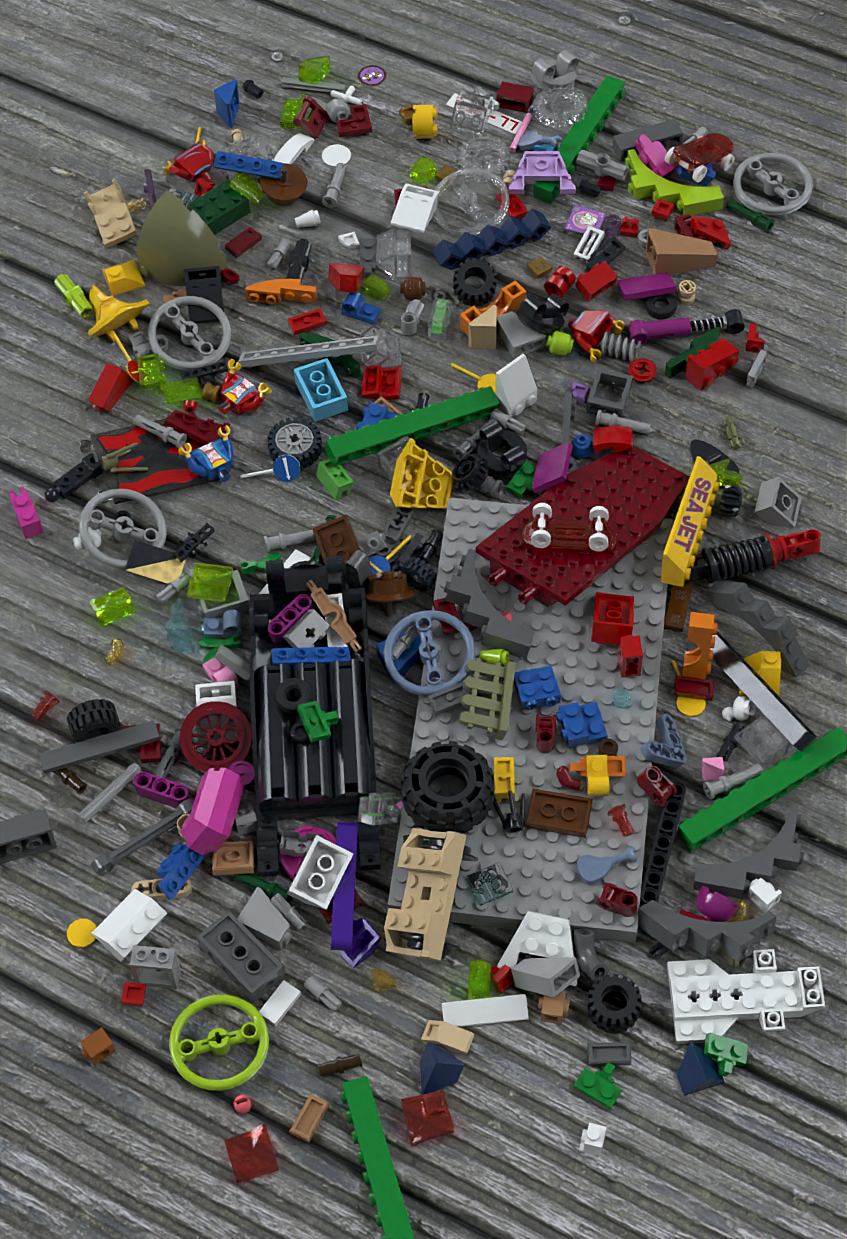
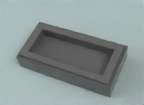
(615, 1053)

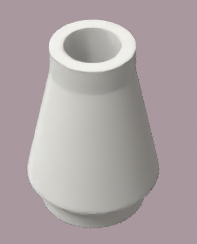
(308, 219)

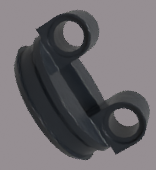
(541, 316)
(495, 437)

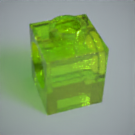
(423, 170)

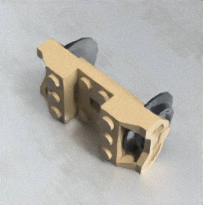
(427, 894)

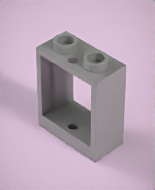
(241, 605)
(146, 966)

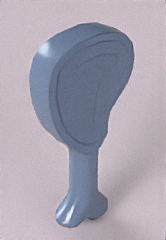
(533, 138)
(594, 869)

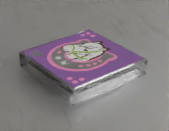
(582, 218)

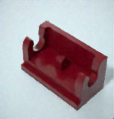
(684, 227)

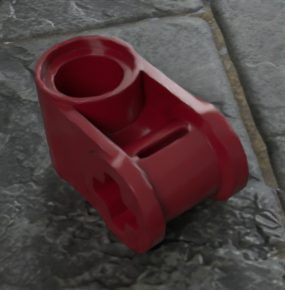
(545, 731)
(656, 785)
(614, 899)

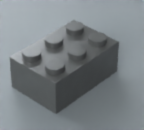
(25, 836)

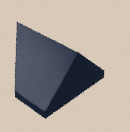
(438, 1069)
(697, 1071)

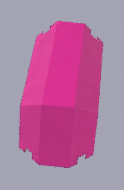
(213, 811)

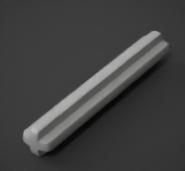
(321, 86)
(109, 792)

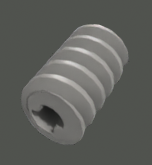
(619, 347)

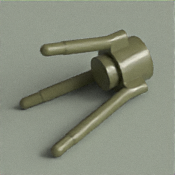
(110, 460)

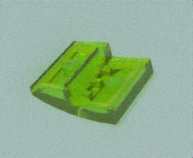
(247, 186)
(210, 582)

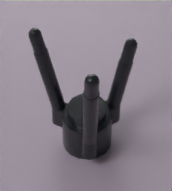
(513, 822)

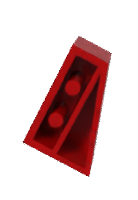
(711, 363)

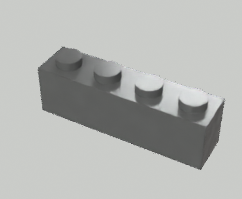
(666, 133)

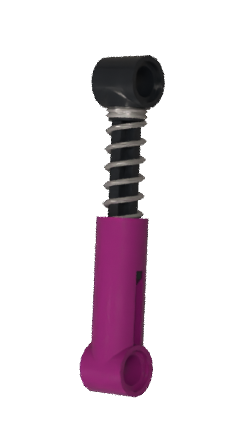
(645, 331)

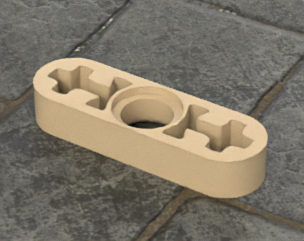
(154, 884)

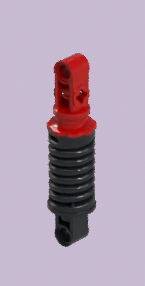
(752, 555)

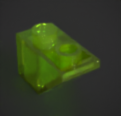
(314, 69)
(479, 980)

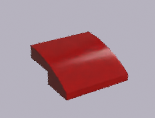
(381, 382)
(613, 436)

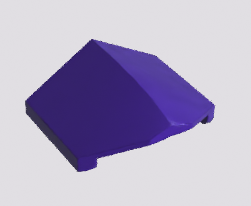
(364, 942)

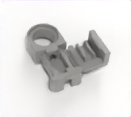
(141, 345)

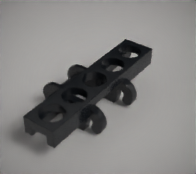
(209, 368)
(195, 537)

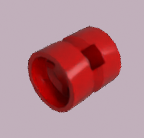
(560, 281)

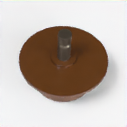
(287, 188)
(388, 587)

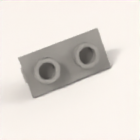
(372, 543)

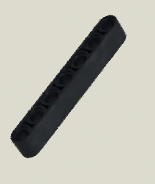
(663, 837)

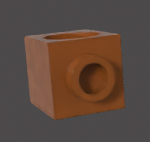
(97, 1047)

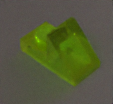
(725, 476)

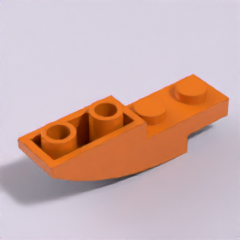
(275, 290)

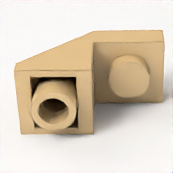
(450, 1036)

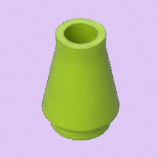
(494, 655)

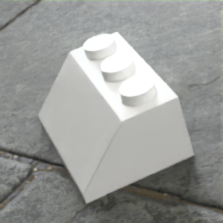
(320, 873)
(129, 924)

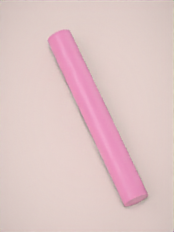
(520, 133)

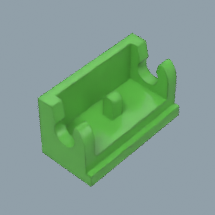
(334, 479)

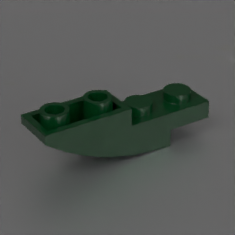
(346, 362)
(679, 363)

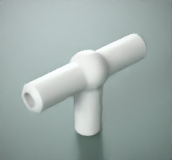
(347, 97)

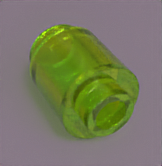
(377, 286)

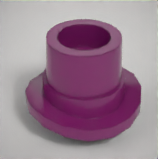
(245, 771)

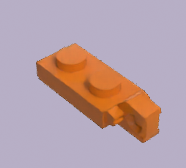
(615, 764)

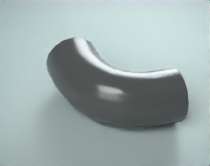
(586, 955)

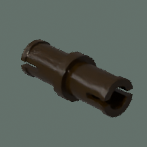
(69, 778)
(340, 1065)

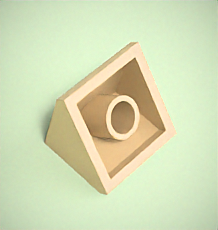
(483, 330)

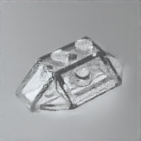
(395, 253)

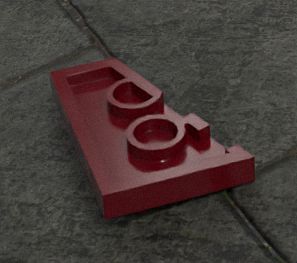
(195, 428)

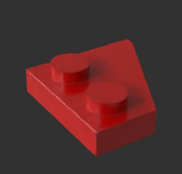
(711, 229)

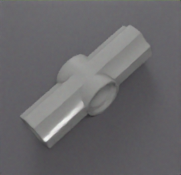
(602, 164)

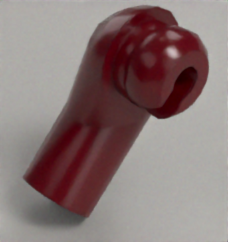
(565, 779)

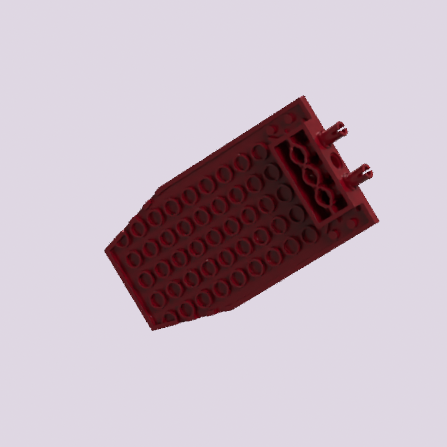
(627, 483)

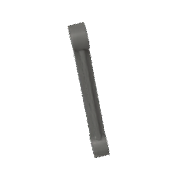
(105, 862)

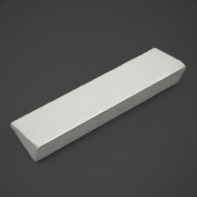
(485, 1011)

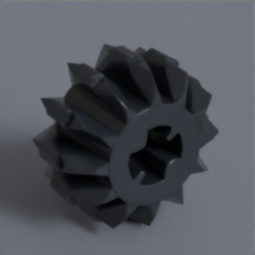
(731, 500)

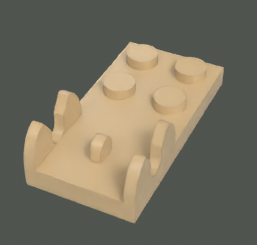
(111, 214)

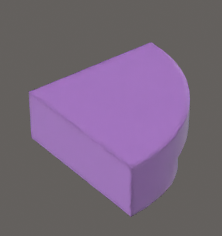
(580, 392)

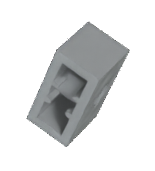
(310, 620)

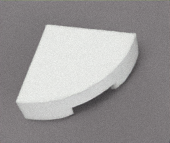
(349, 240)

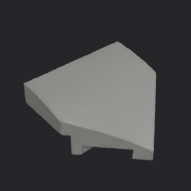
(233, 662)

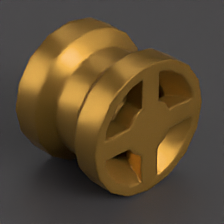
(211, 392)

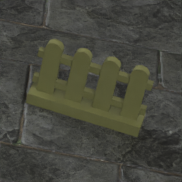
(495, 689)

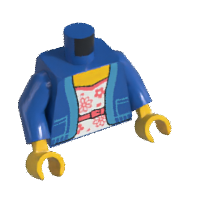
(212, 459)

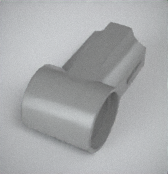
(411, 317)

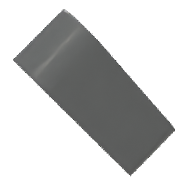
(358, 570)

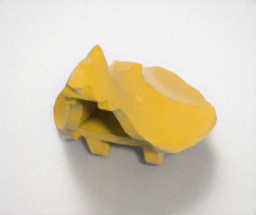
(112, 313)

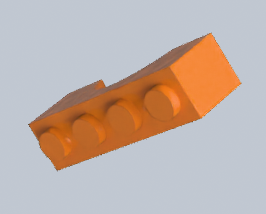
(507, 301)
(700, 632)

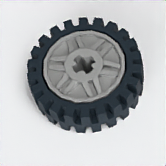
(295, 439)

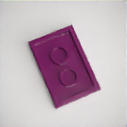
(646, 286)
(552, 467)

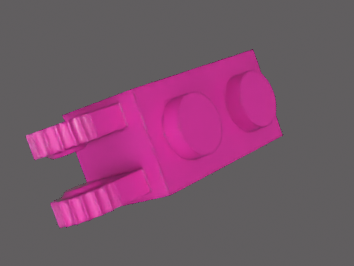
(654, 156)
(25, 513)

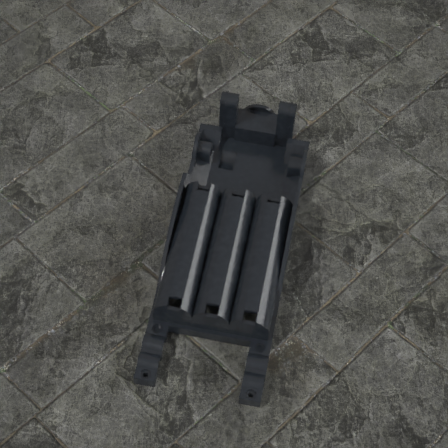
(340, 687)

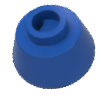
(582, 446)

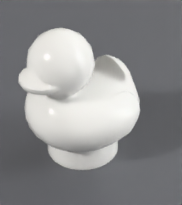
(95, 536)
(741, 709)

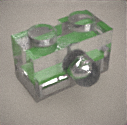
(438, 319)
(380, 809)

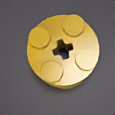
(424, 121)

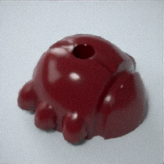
(229, 276)

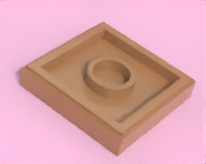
(234, 858)

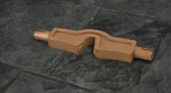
(340, 623)

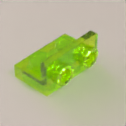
(290, 110)
(150, 371)
(181, 390)
(112, 606)

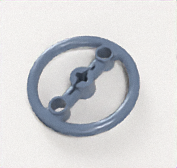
(425, 618)

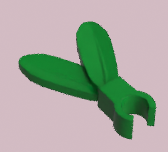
(252, 566)
(214, 644)

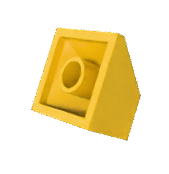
(123, 277)
(767, 666)

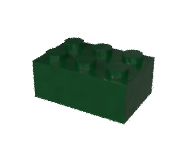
(220, 207)

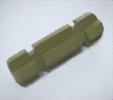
(732, 433)

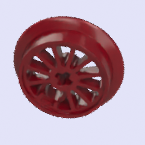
(219, 708)

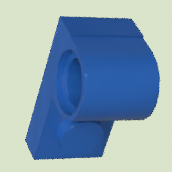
(357, 309)

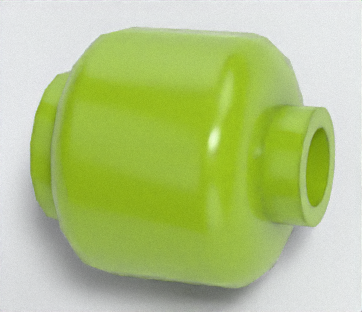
(560, 343)

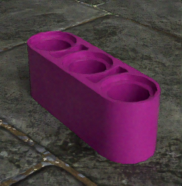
(294, 611)
(156, 783)

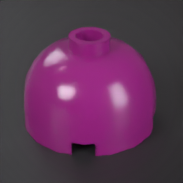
(715, 906)

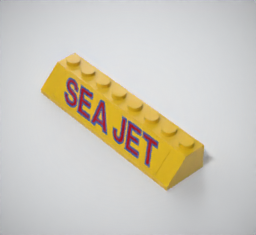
(689, 523)

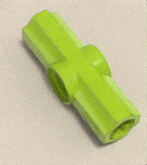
(73, 296)

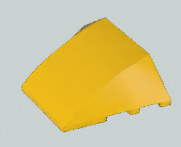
(420, 480)

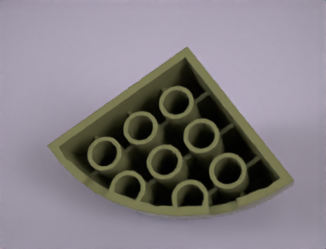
(175, 241)

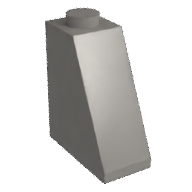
(517, 336)
(265, 920)
(545, 975)

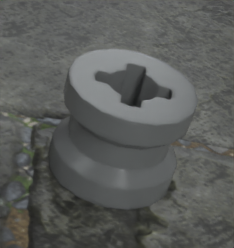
(492, 486)

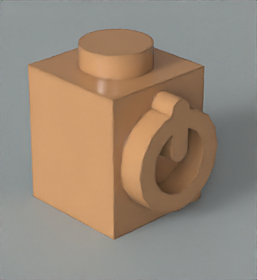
(554, 1008)

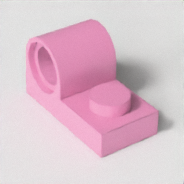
(219, 672)

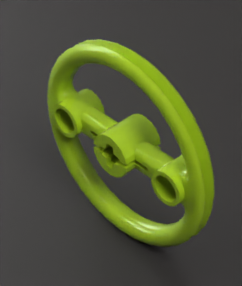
(210, 1043)

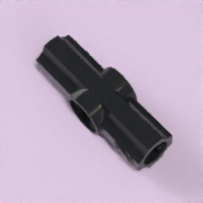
(299, 260)

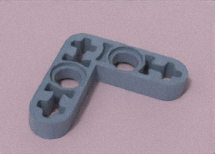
(671, 750)

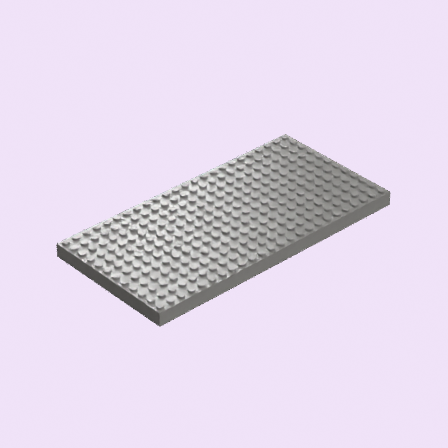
(539, 861)

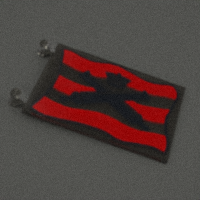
(165, 465)

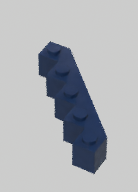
(492, 240)

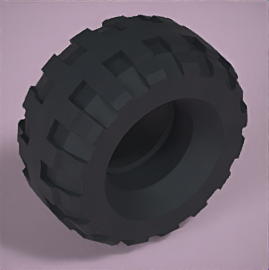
(453, 812)

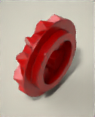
(637, 365)

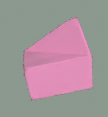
(712, 768)

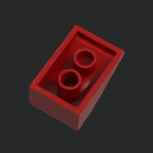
(612, 618)

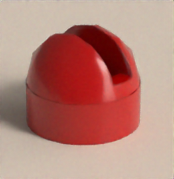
(189, 404)

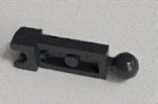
(74, 478)

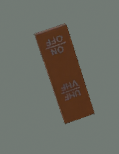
(678, 607)

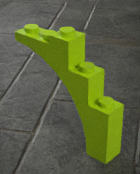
(688, 199)

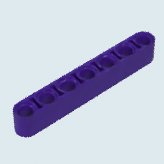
(345, 892)

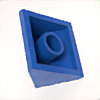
(227, 102)

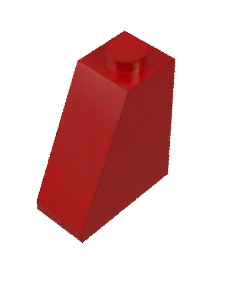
(346, 277)
(109, 388)

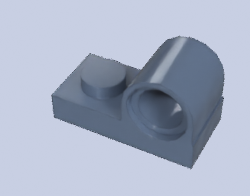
(224, 627)

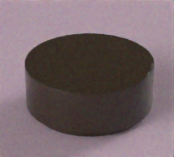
(608, 747)

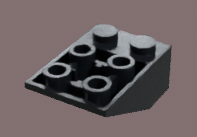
(205, 284)

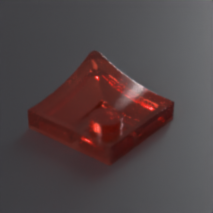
(427, 1117)
(251, 1154)

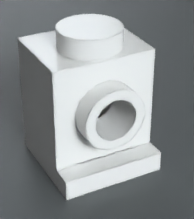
(763, 894)
(593, 1139)

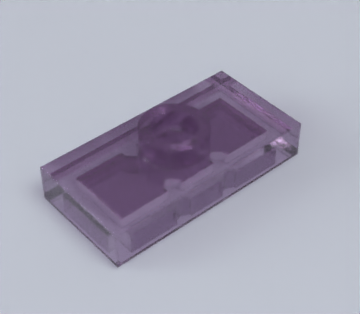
(149, 187)

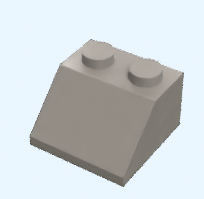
(778, 503)

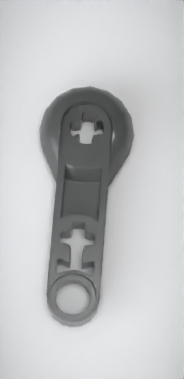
(394, 533)

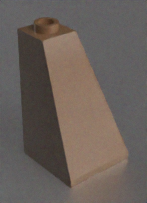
(678, 252)

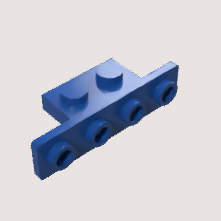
(248, 165)
(293, 656)
(177, 869)

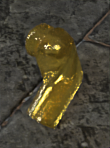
(136, 204)
(117, 651)
(743, 912)

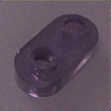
(611, 227)

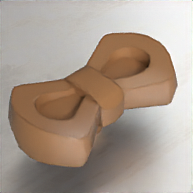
(180, 293)

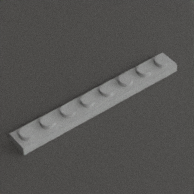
(309, 351)

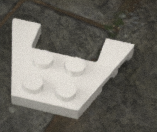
(540, 936)

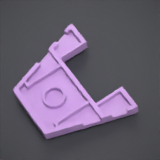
(542, 167)

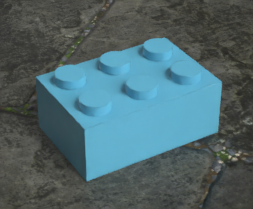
(321, 389)

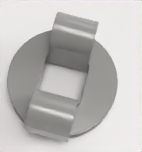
(563, 68)

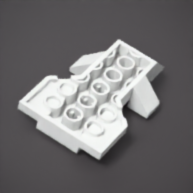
(761, 995)

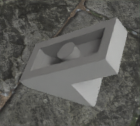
(245, 819)

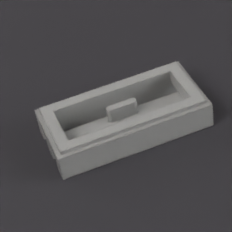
(756, 368)

